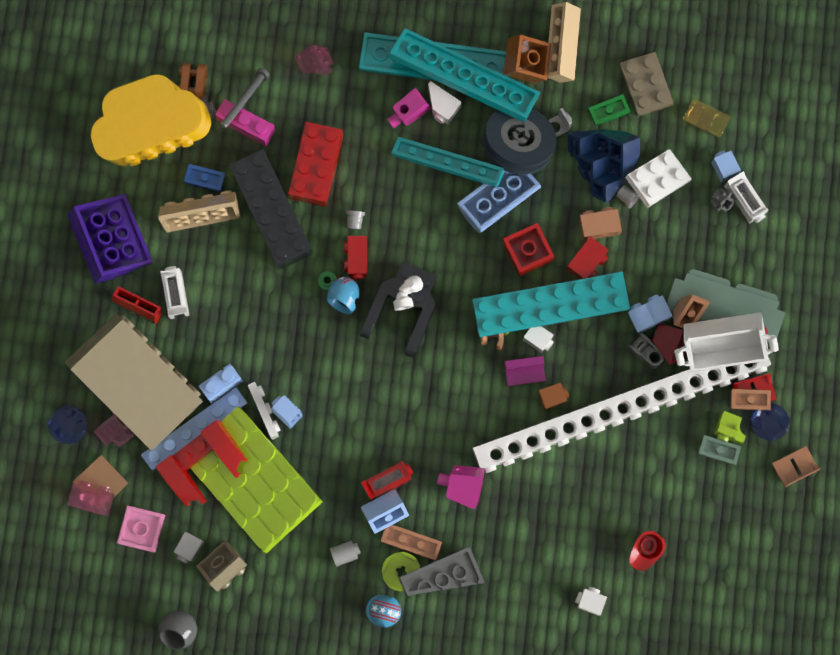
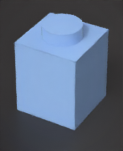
(725, 165)

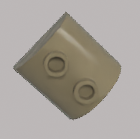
(222, 566)

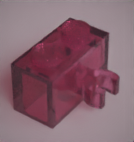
(91, 499)

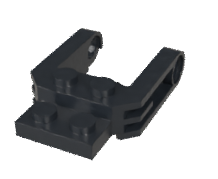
(421, 300)

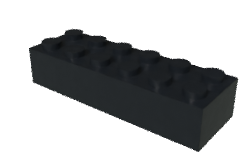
(271, 209)

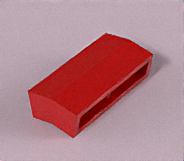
(135, 308)

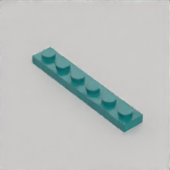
(448, 162)

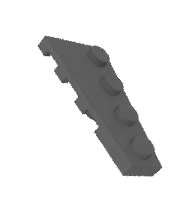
(446, 573)

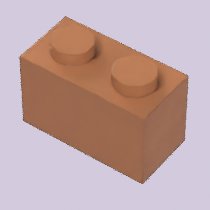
(600, 224)

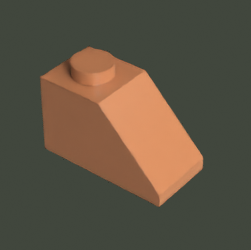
(689, 310)

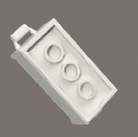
(725, 342)

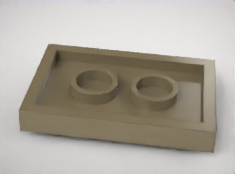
(646, 84)

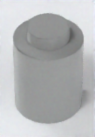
(345, 553)

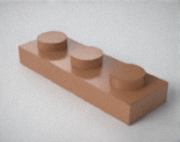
(411, 542)

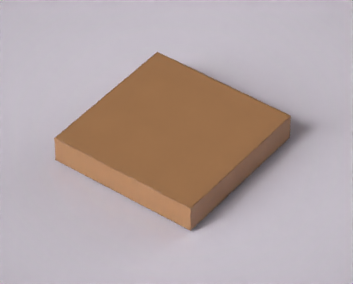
(103, 474)

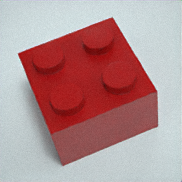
(528, 249)

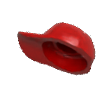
(646, 550)

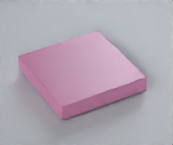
(141, 529)

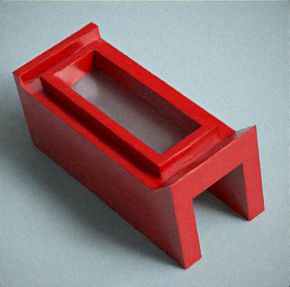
(387, 480)

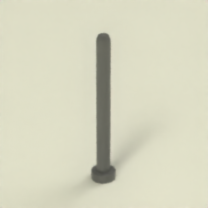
(261, 75)

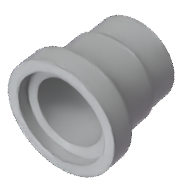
(627, 196)
(354, 219)

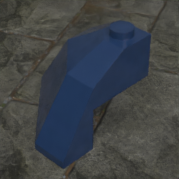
(604, 159)

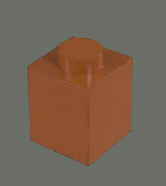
(553, 396)

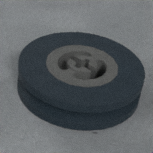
(513, 153)

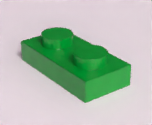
(609, 110)

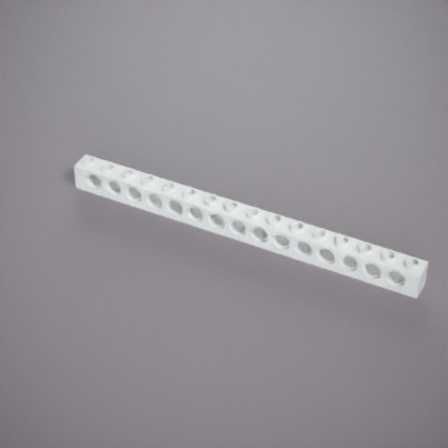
(610, 405)

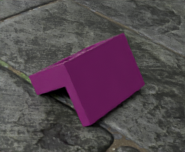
(525, 371)

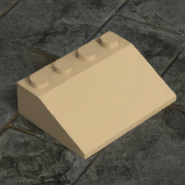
(199, 212)

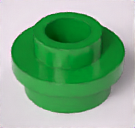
(327, 274)

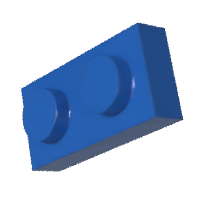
(204, 178)

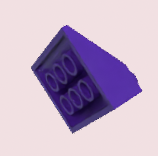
(109, 238)

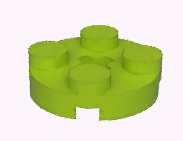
(396, 561)

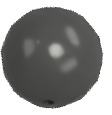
(177, 629)

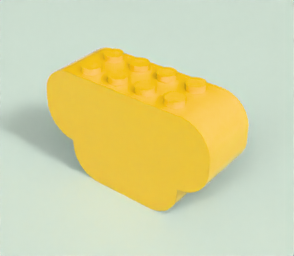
(148, 120)

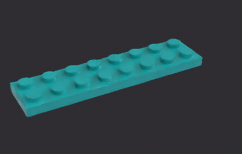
(377, 49)
(464, 75)
(550, 304)

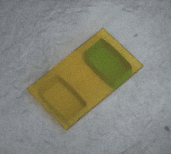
(706, 118)

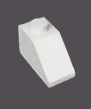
(443, 104)

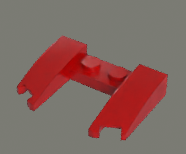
(212, 438)

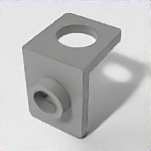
(563, 120)

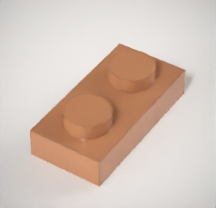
(750, 399)

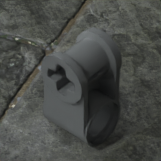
(645, 351)

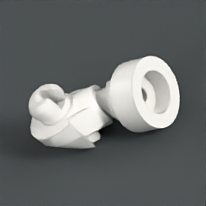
(402, 301)

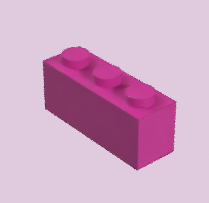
(247, 124)

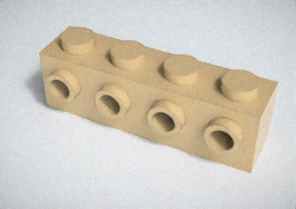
(564, 41)

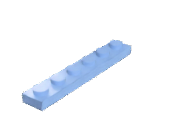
(193, 428)

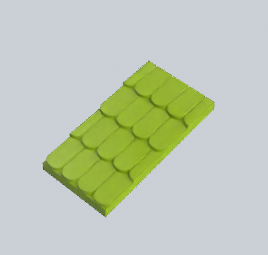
(269, 492)

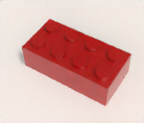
(316, 164)

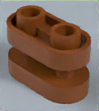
(186, 74)

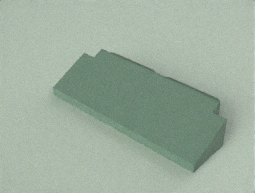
(727, 300)

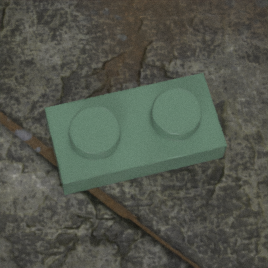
(719, 450)

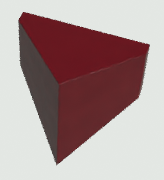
(668, 340)

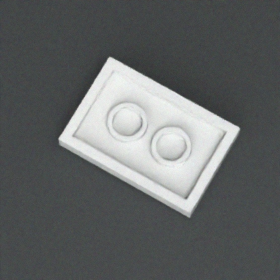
(658, 178)

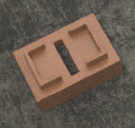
(803, 461)

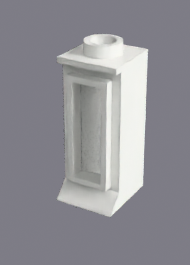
(746, 198)
(174, 292)

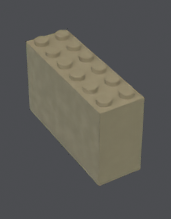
(134, 380)

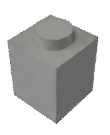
(188, 548)

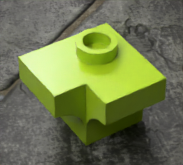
(729, 428)

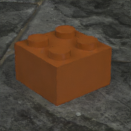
(527, 59)

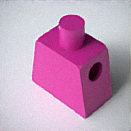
(414, 104)
(463, 484)

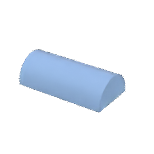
(491, 203)

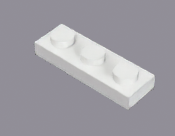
(265, 410)

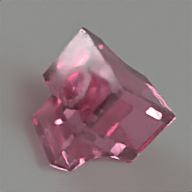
(315, 59)
(115, 431)

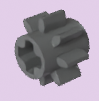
(722, 199)

